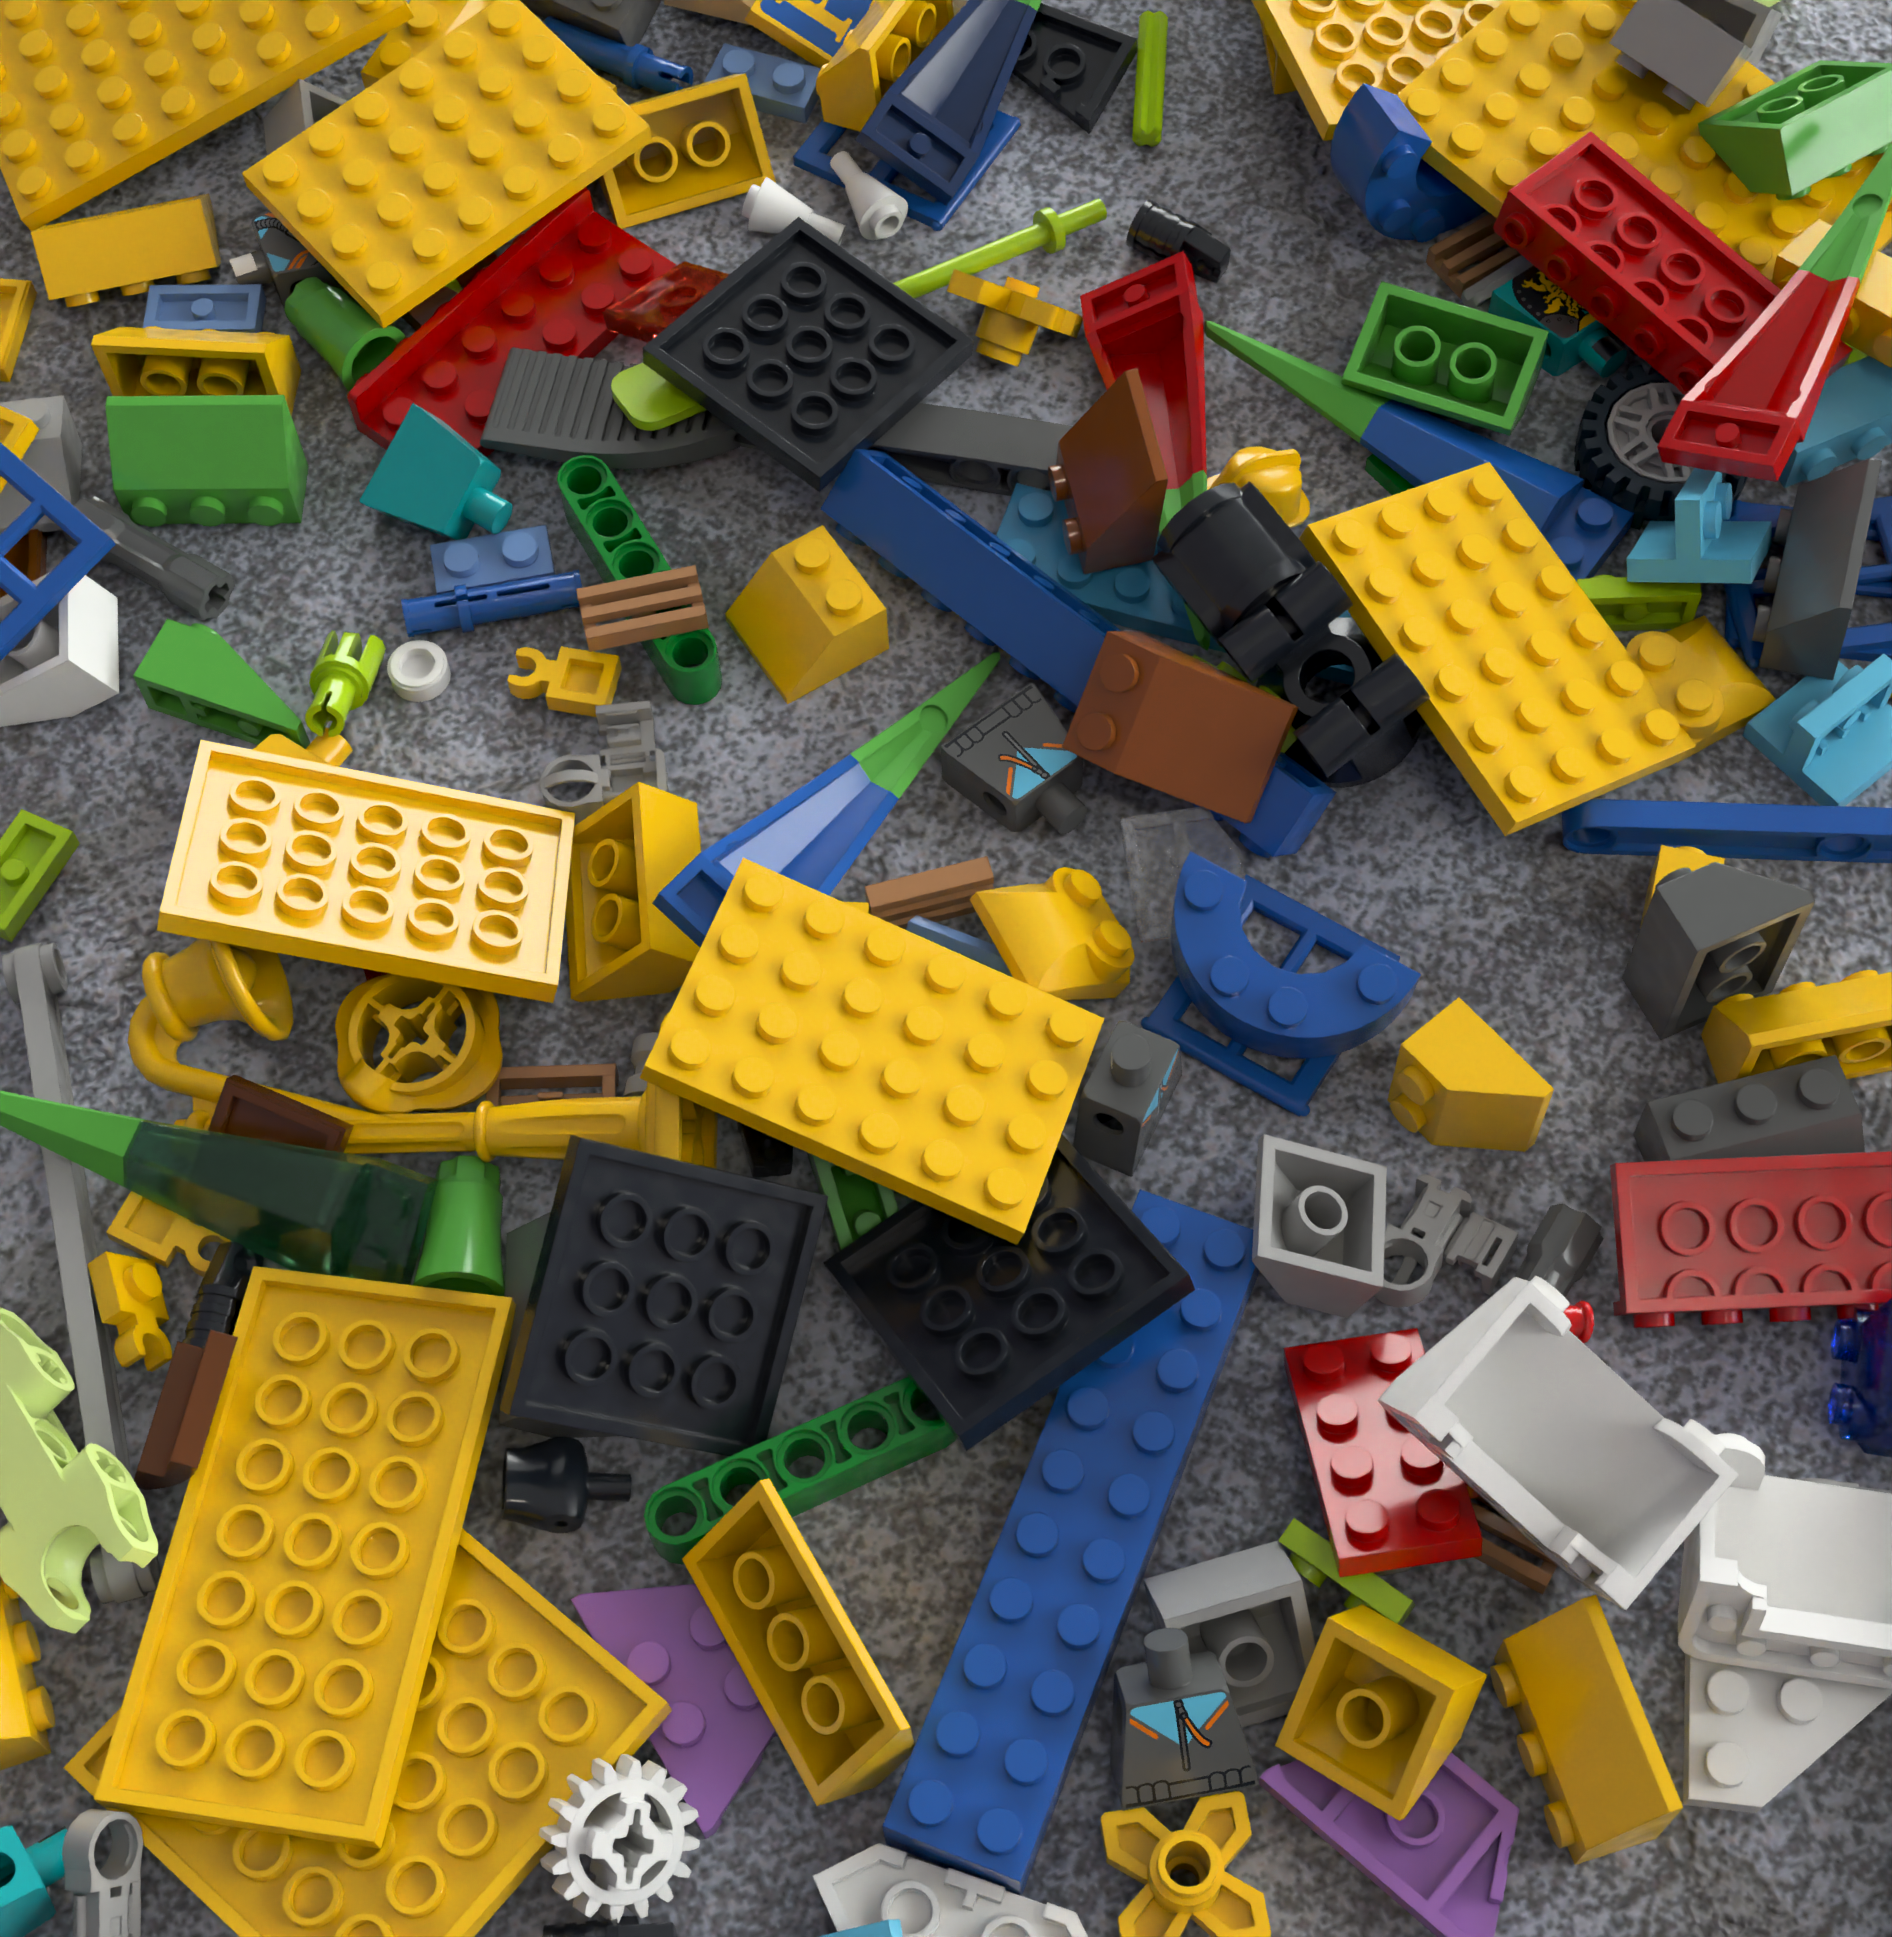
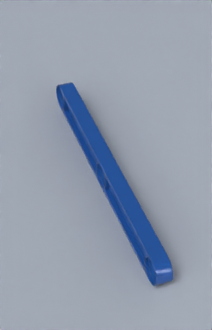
(1730, 830)

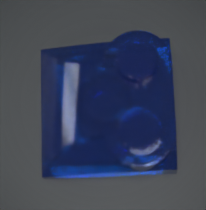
(1864, 1396)

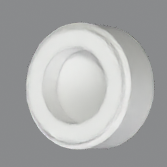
(418, 670)

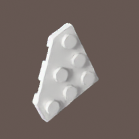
(1760, 1730)
(933, 1900)

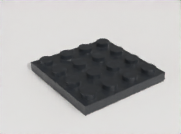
(808, 353)
(663, 1300)
(1003, 1322)

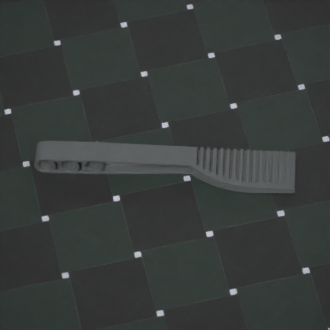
(566, 409)

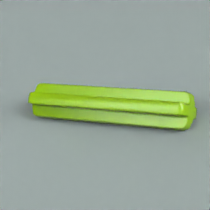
(1150, 78)

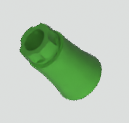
(340, 329)
(464, 1229)

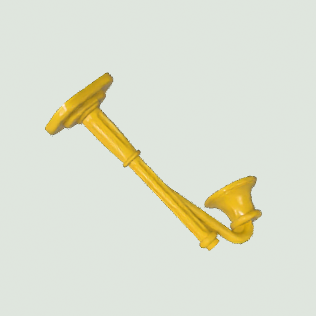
(249, 985)

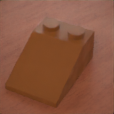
(1111, 480)
(1179, 725)

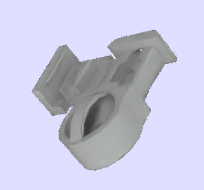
(627, 760)
(1445, 1233)

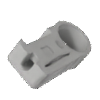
(108, 1899)

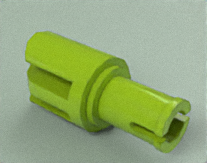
(342, 680)

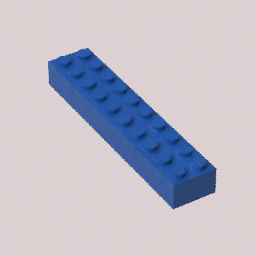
(1069, 1570)

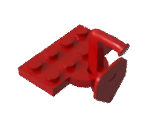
(1376, 1483)

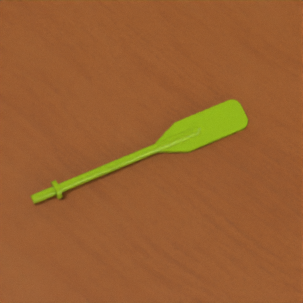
(656, 403)

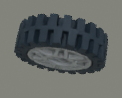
(1620, 443)

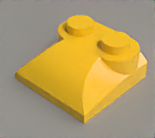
(1700, 680)
(1059, 935)

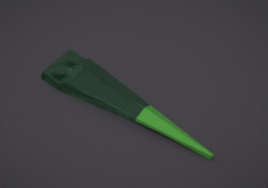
(275, 1198)

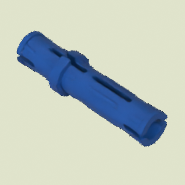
(634, 64)
(490, 603)

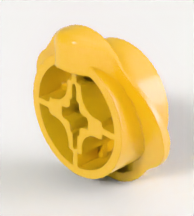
(390, 1085)

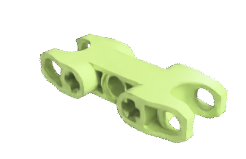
(51, 1493)

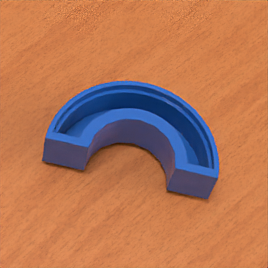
(1382, 169)
(1265, 1004)

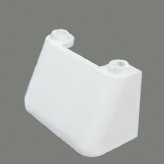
(1560, 1441)
(1790, 1576)

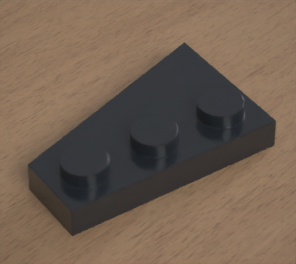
(1074, 63)

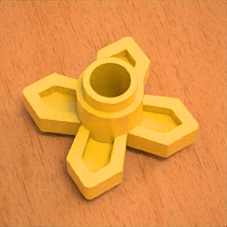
(1011, 315)
(1205, 1846)

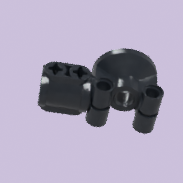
(1281, 626)

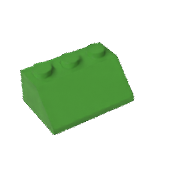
(1805, 127)
(1447, 358)
(206, 459)

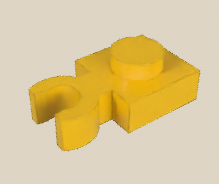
(571, 683)
(160, 1233)
(133, 1300)

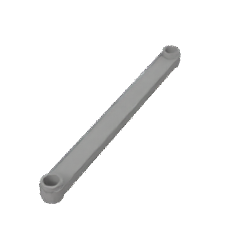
(33, 979)

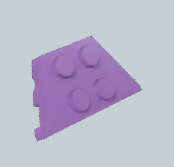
(678, 1650)
(1437, 1862)

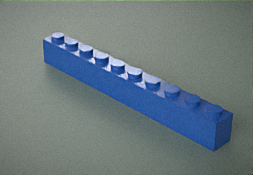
(1023, 613)

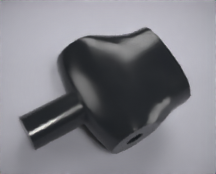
(551, 1485)

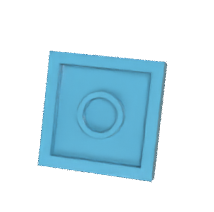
(1699, 542)
(1831, 732)

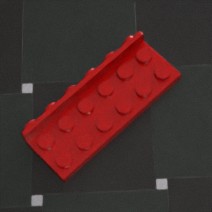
(1636, 261)
(533, 297)
(1752, 1236)

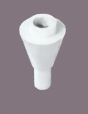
(875, 206)
(774, 208)

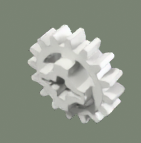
(643, 1851)

